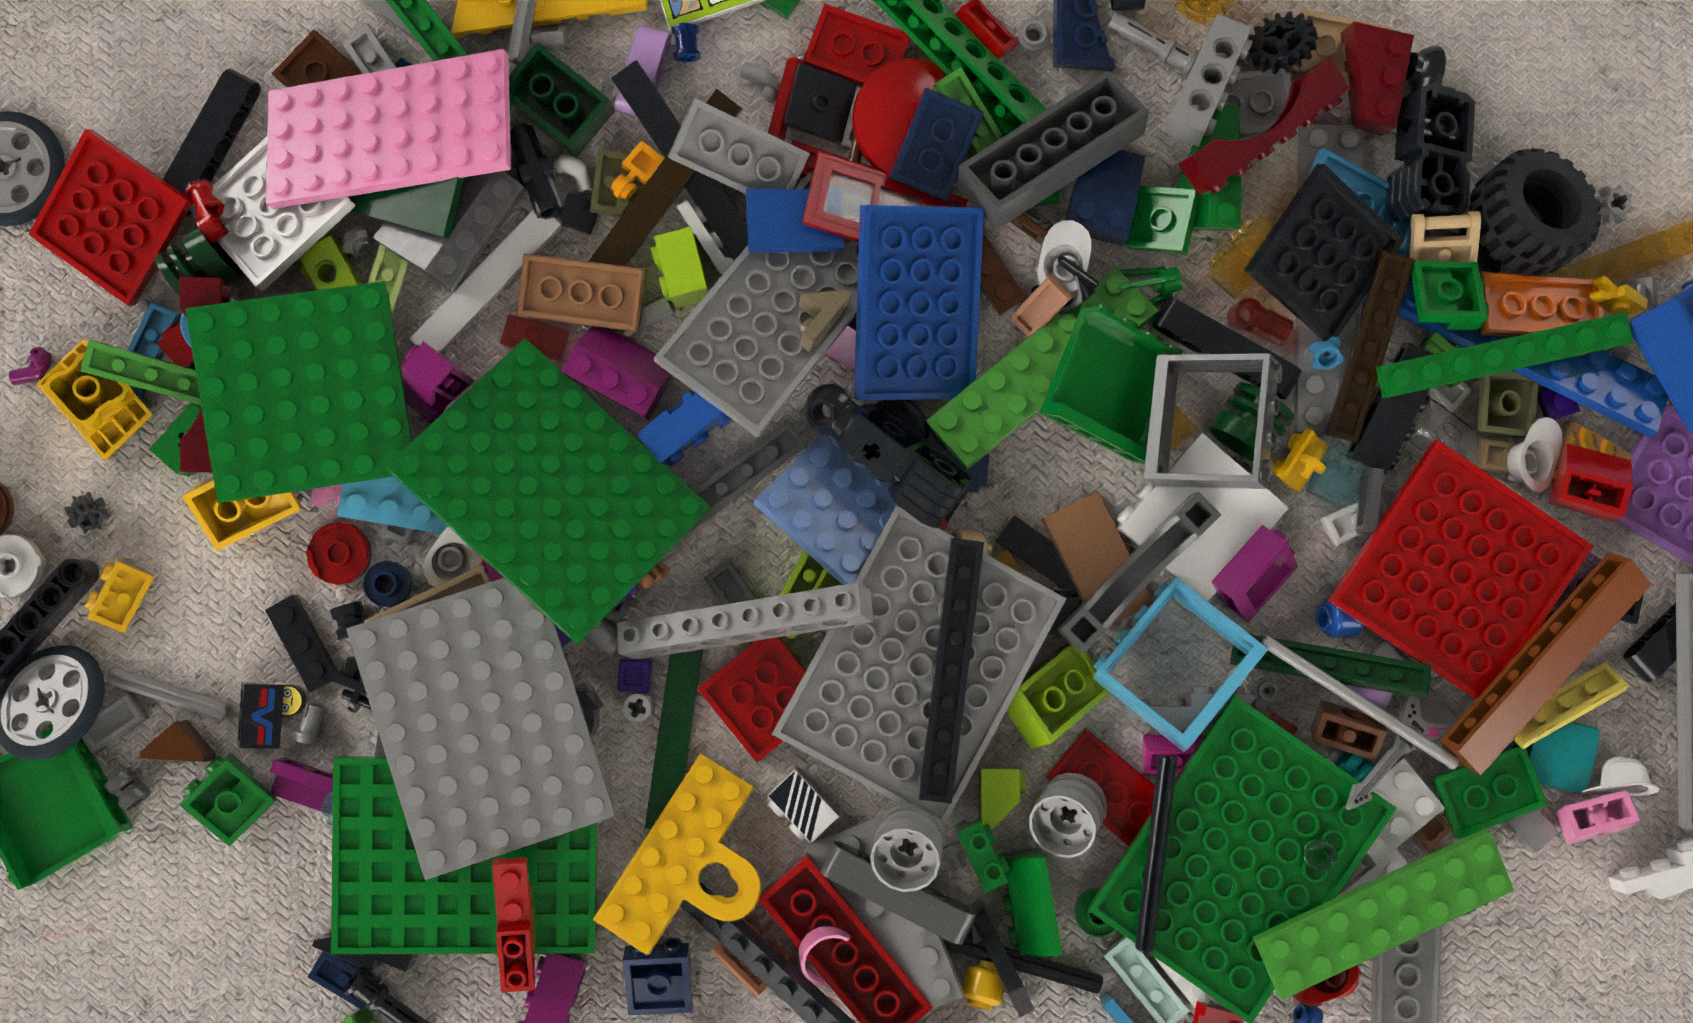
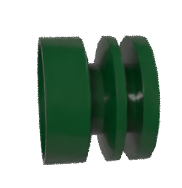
(200, 260)
(1238, 429)

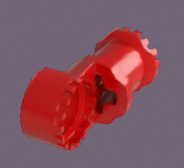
(207, 210)

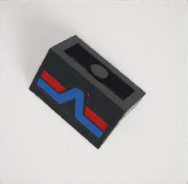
(260, 715)

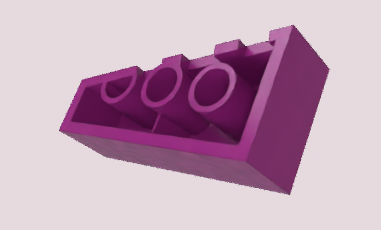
(555, 989)

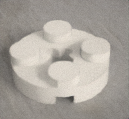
(28, 564)

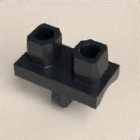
(351, 678)

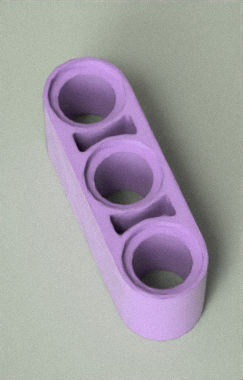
(650, 50)

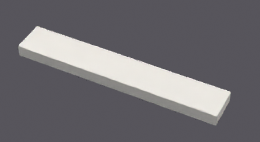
(486, 282)

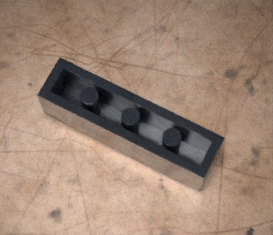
(1390, 421)

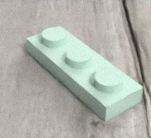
(1145, 981)

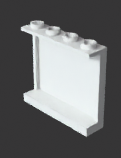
(1241, 512)

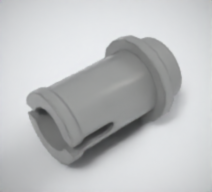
(310, 724)

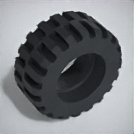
(1558, 196)

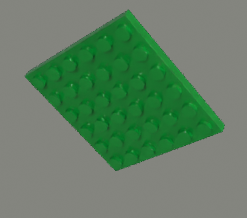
(299, 390)

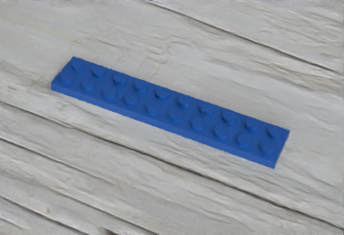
(1591, 379)

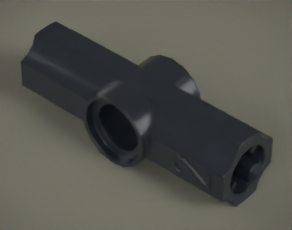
(535, 171)

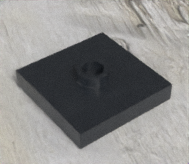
(819, 103)

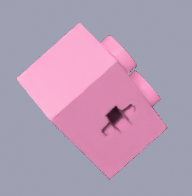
(1597, 817)

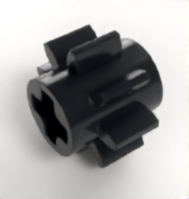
(84, 504)

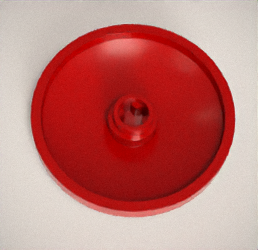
(887, 107)

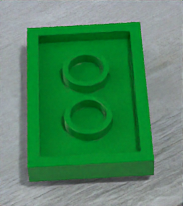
(1484, 800)

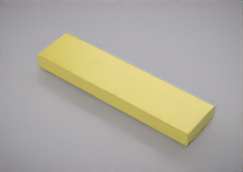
(1572, 702)

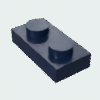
(334, 974)

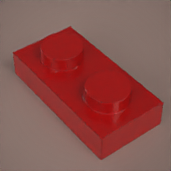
(987, 28)

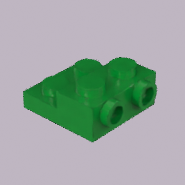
(1449, 294)
(227, 798)
(977, 845)

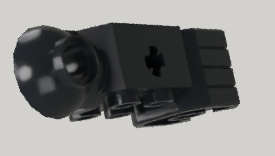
(1432, 142)
(924, 478)

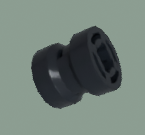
(347, 616)

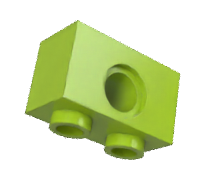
(323, 257)

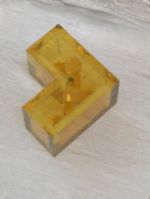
(1229, 266)

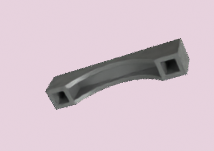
(1137, 571)

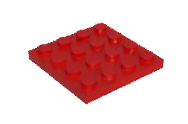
(110, 217)

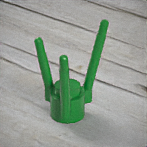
(1162, 280)

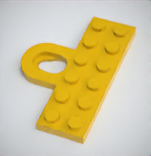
(674, 856)

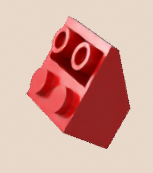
(1592, 483)

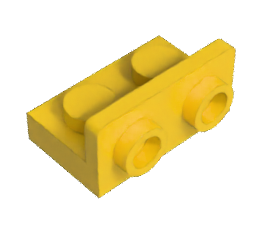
(118, 595)

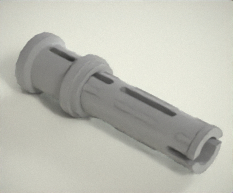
(1166, 49)

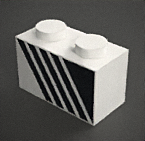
(802, 806)

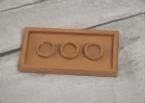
(582, 292)
(1090, 547)

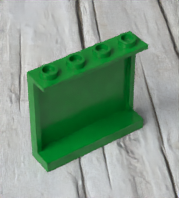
(1107, 382)
(54, 812)

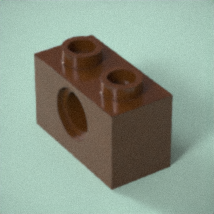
(1347, 730)

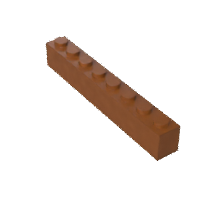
(1545, 662)

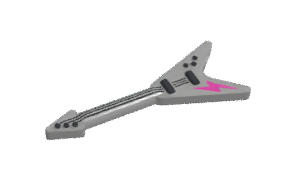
(1411, 716)

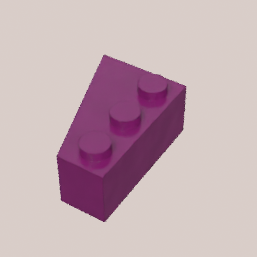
(431, 381)

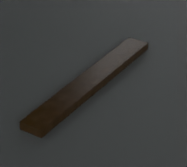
(652, 202)

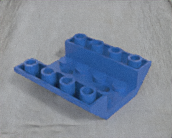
(1667, 343)

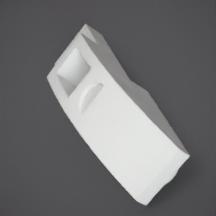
(1662, 877)

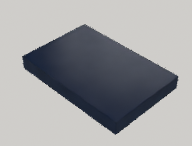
(936, 144)

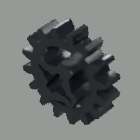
(1283, 42)

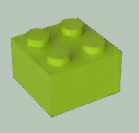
(682, 267)

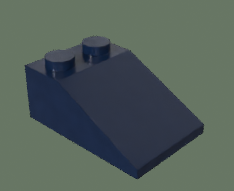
(1107, 197)

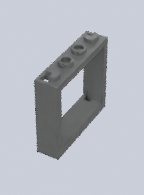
(1163, 414)

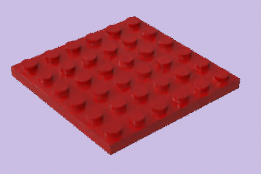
(1460, 571)

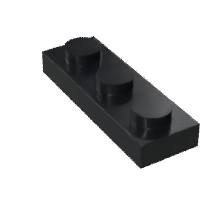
(302, 642)

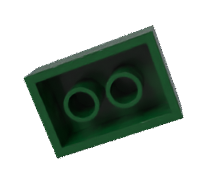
(558, 100)

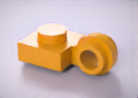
(640, 165)

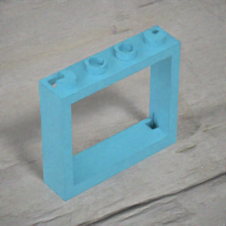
(1216, 620)

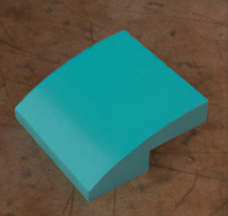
(1566, 757)

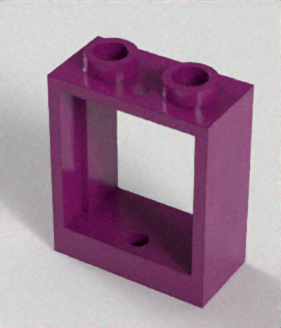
(1255, 572)

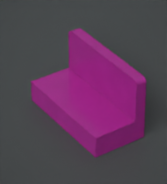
(301, 783)

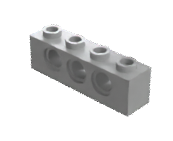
(1223, 37)

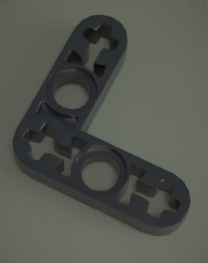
(1002, 963)

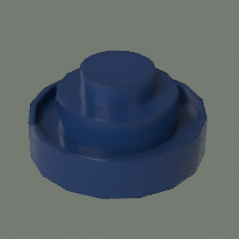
(387, 583)

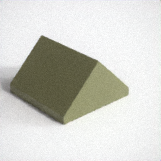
(1506, 405)

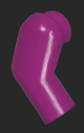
(36, 369)

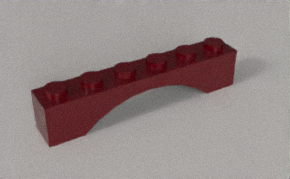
(1220, 158)
(196, 293)

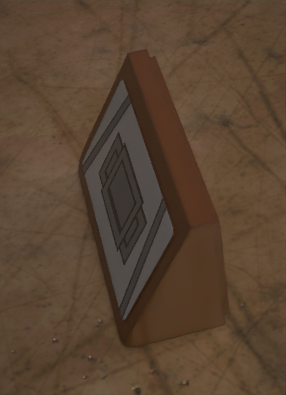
(1033, 225)

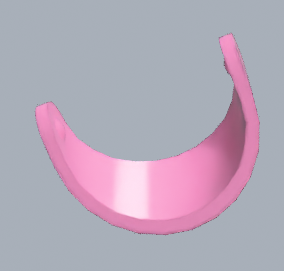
(810, 941)

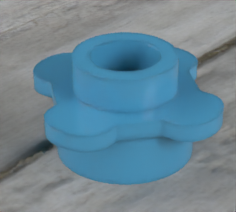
(1326, 361)

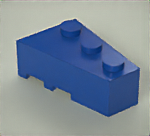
(682, 427)

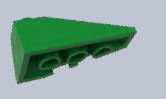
(1222, 209)

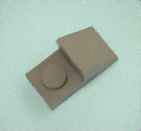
(824, 311)

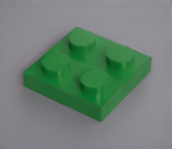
(1163, 220)

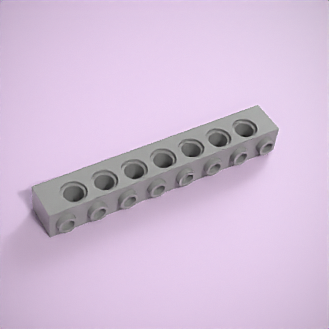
(745, 621)

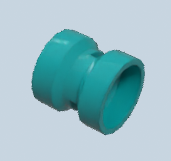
(1354, 765)

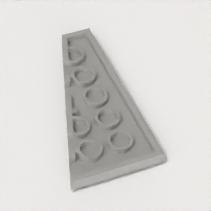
(914, 949)

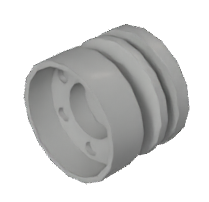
(1068, 815)
(908, 847)

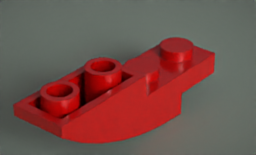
(514, 924)

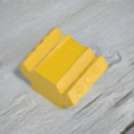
(97, 407)

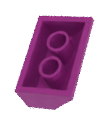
(618, 370)

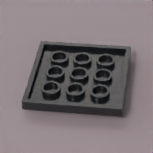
(1323, 253)

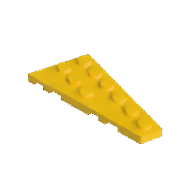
(490, 15)

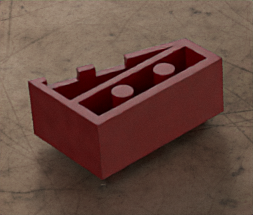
(1377, 75)

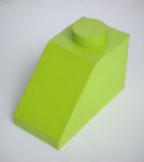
(998, 792)

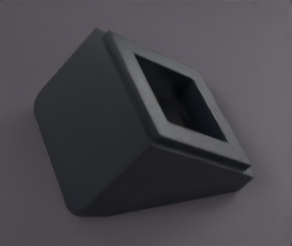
(577, 214)

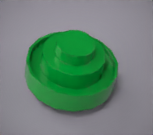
(1088, 921)

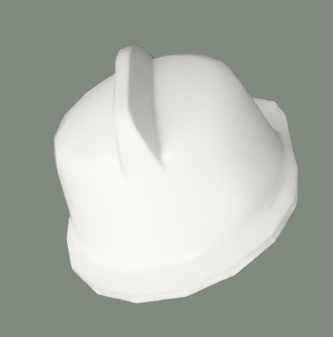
(1069, 240)
(1537, 456)
(449, 558)
(1624, 774)

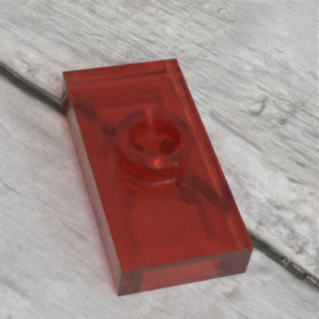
(546, 338)

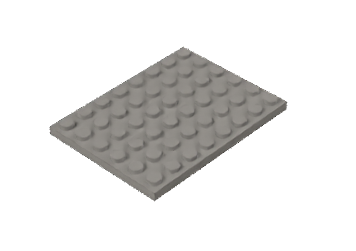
(872, 681)
(479, 725)

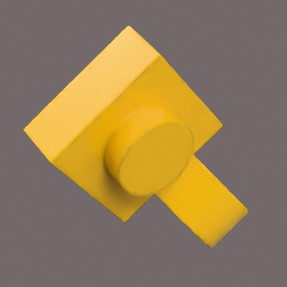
(1618, 299)

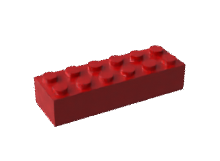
(855, 969)

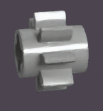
(1620, 200)

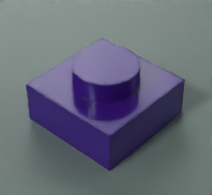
(1556, 405)

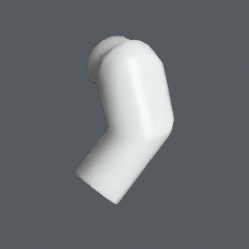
(575, 168)

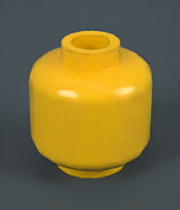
(983, 986)

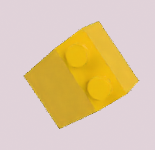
(234, 520)

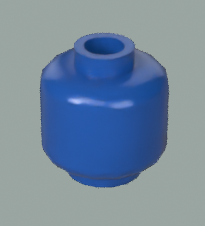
(1336, 622)

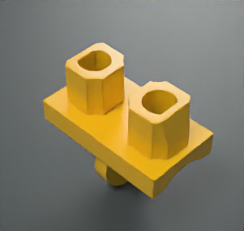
(1302, 460)

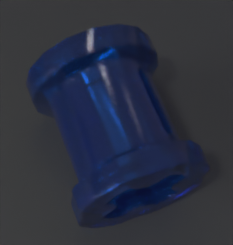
(686, 42)

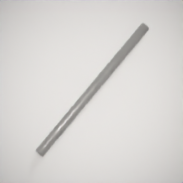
(1360, 702)

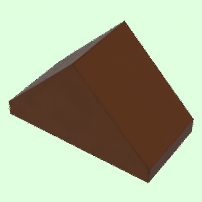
(179, 743)

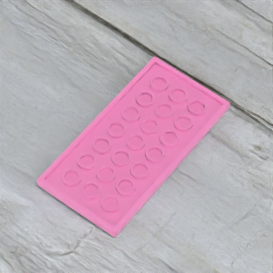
(388, 129)

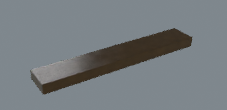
(1369, 346)

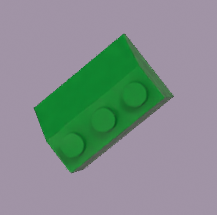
(1031, 904)

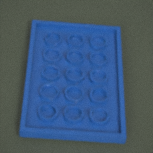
(917, 301)

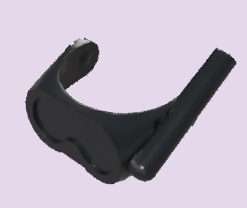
(1085, 283)

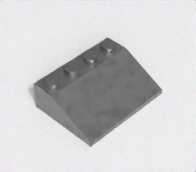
(480, 213)

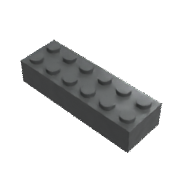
(1052, 149)

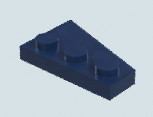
(1079, 37)

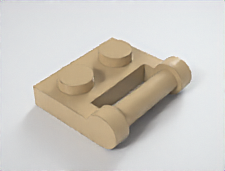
(1448, 247)

